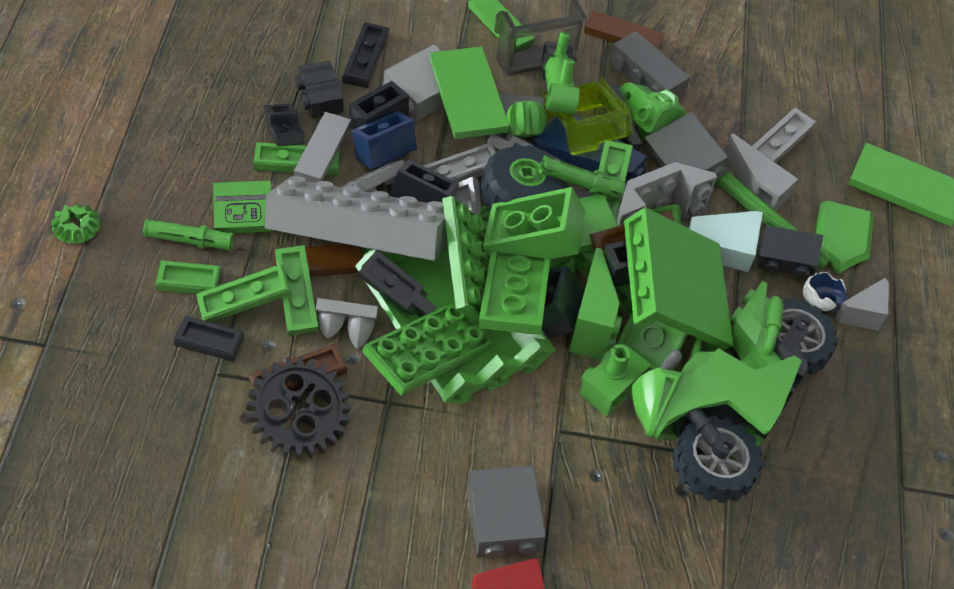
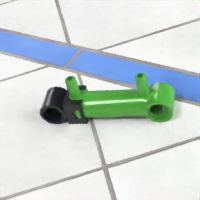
(557, 69)

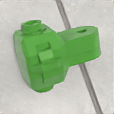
(651, 109)

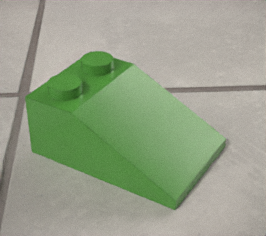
(537, 225)
(597, 319)

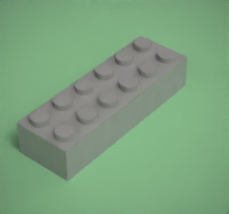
(357, 217)

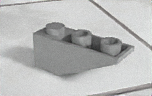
(760, 173)

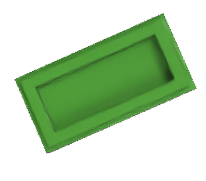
(187, 277)

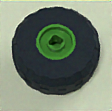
(516, 174)

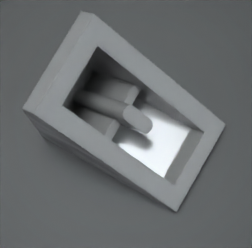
(866, 308)

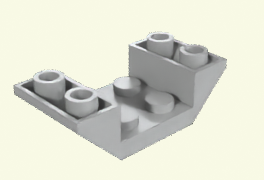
(668, 186)

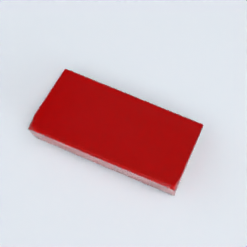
(515, 576)

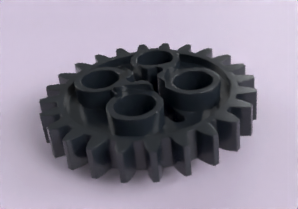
(273, 393)

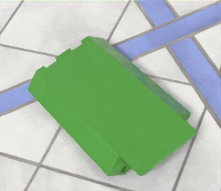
(509, 351)

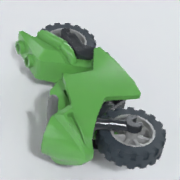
(734, 400)

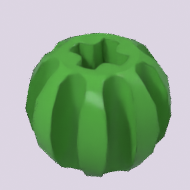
(526, 119)

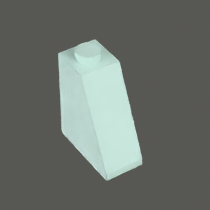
(735, 233)

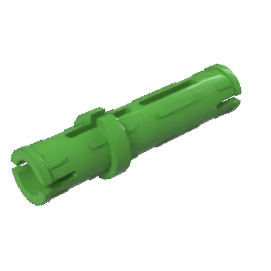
(591, 180)
(202, 236)

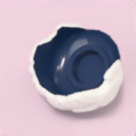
(824, 292)

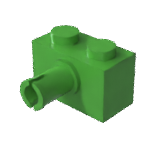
(613, 378)

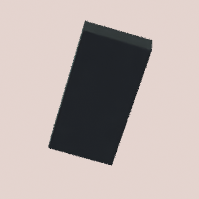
(209, 338)

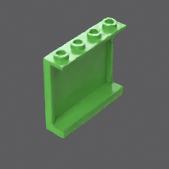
(677, 279)

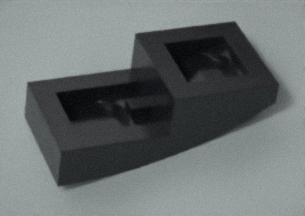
(284, 124)

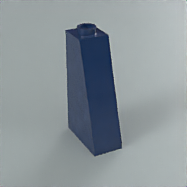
(555, 142)

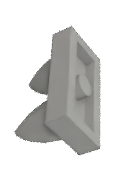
(360, 319)

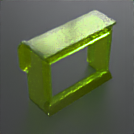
(588, 133)

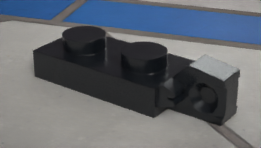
(396, 285)

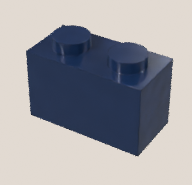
(384, 139)

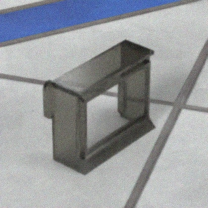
(529, 59)

